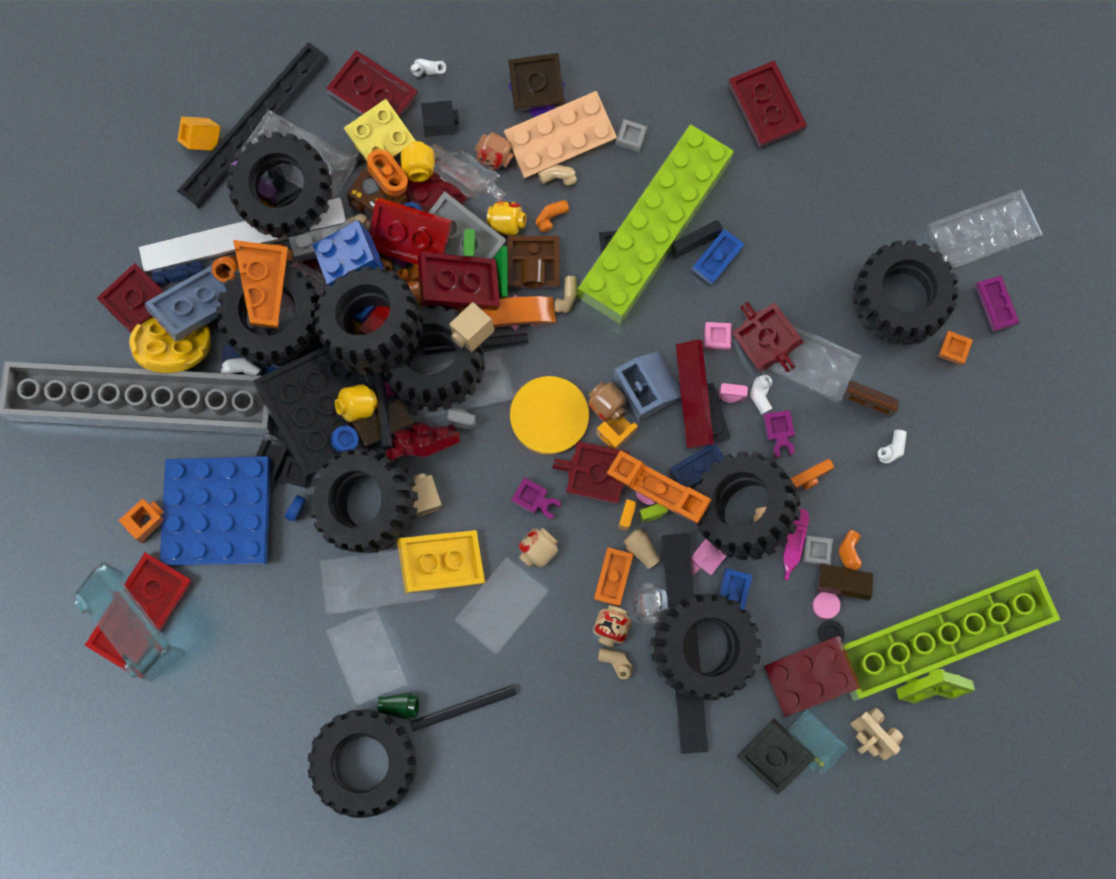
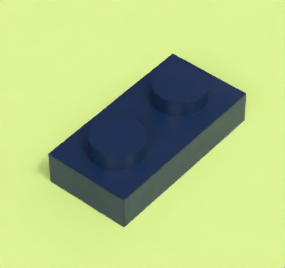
(690, 469)

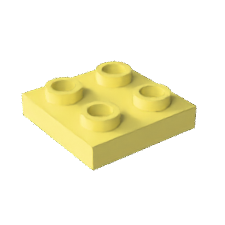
(379, 130)

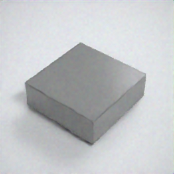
(631, 135)
(817, 550)

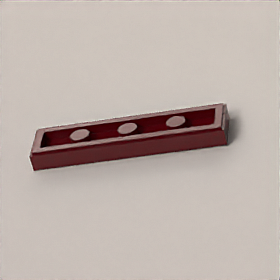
(694, 394)

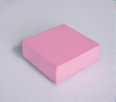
(717, 336)

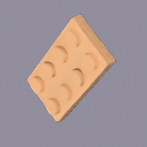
(560, 134)

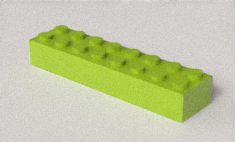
(654, 224)
(950, 633)

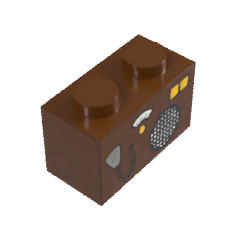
(365, 192)

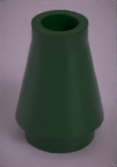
(399, 705)

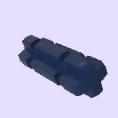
(177, 272)

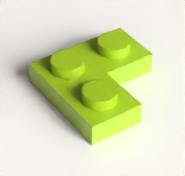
(937, 683)

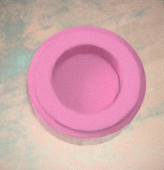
(826, 605)

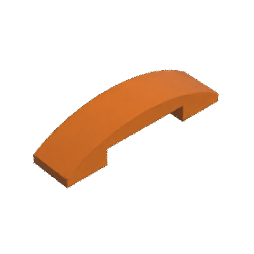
(521, 310)
(658, 487)

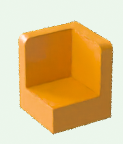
(198, 133)
(616, 432)

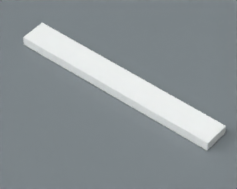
(220, 241)

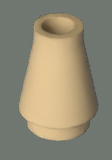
(642, 548)

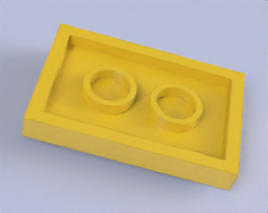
(440, 561)

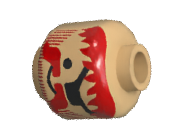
(537, 547)
(612, 626)

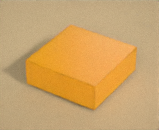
(627, 515)

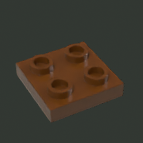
(533, 262)

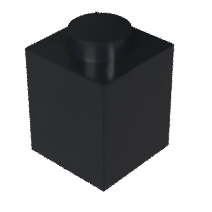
(439, 118)

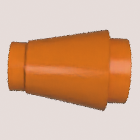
(221, 270)

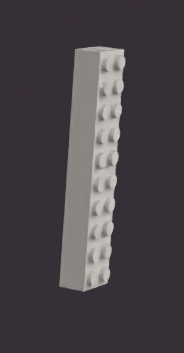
(133, 398)

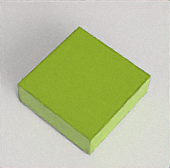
(652, 513)

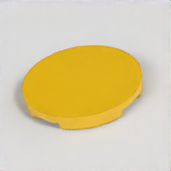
(162, 354)
(549, 415)

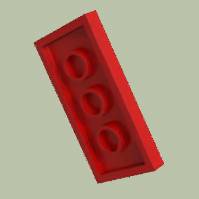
(157, 592)

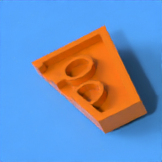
(262, 280)

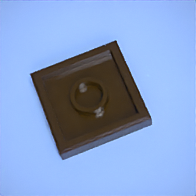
(536, 82)

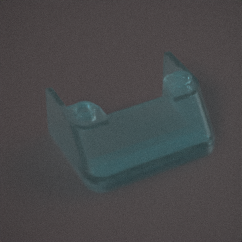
(125, 624)

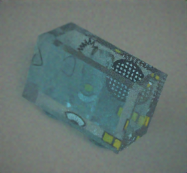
(817, 740)

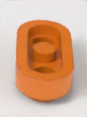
(387, 175)

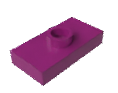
(997, 303)

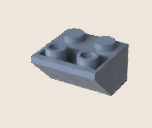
(647, 384)

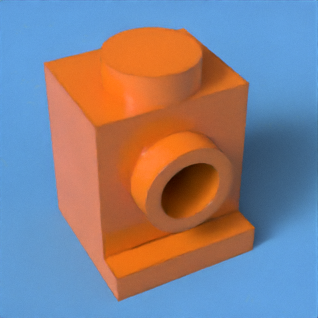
(133, 519)

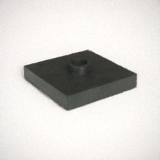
(776, 756)

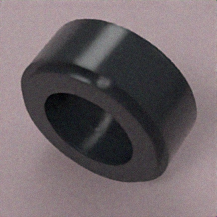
(828, 630)

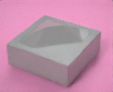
(461, 419)

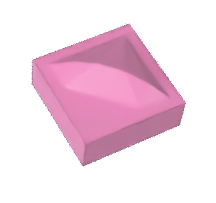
(732, 393)
(708, 557)

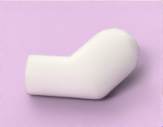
(427, 67)
(238, 365)
(759, 392)
(895, 450)

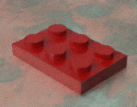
(407, 231)

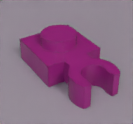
(778, 429)
(532, 497)

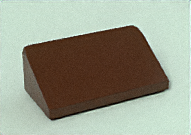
(871, 398)

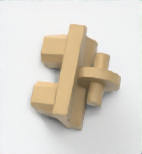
(874, 737)

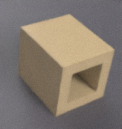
(471, 327)
(428, 497)

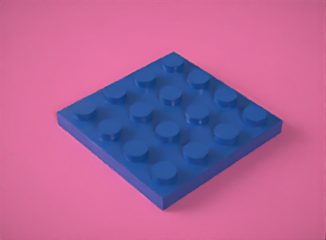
(216, 511)

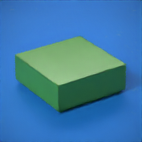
(469, 242)

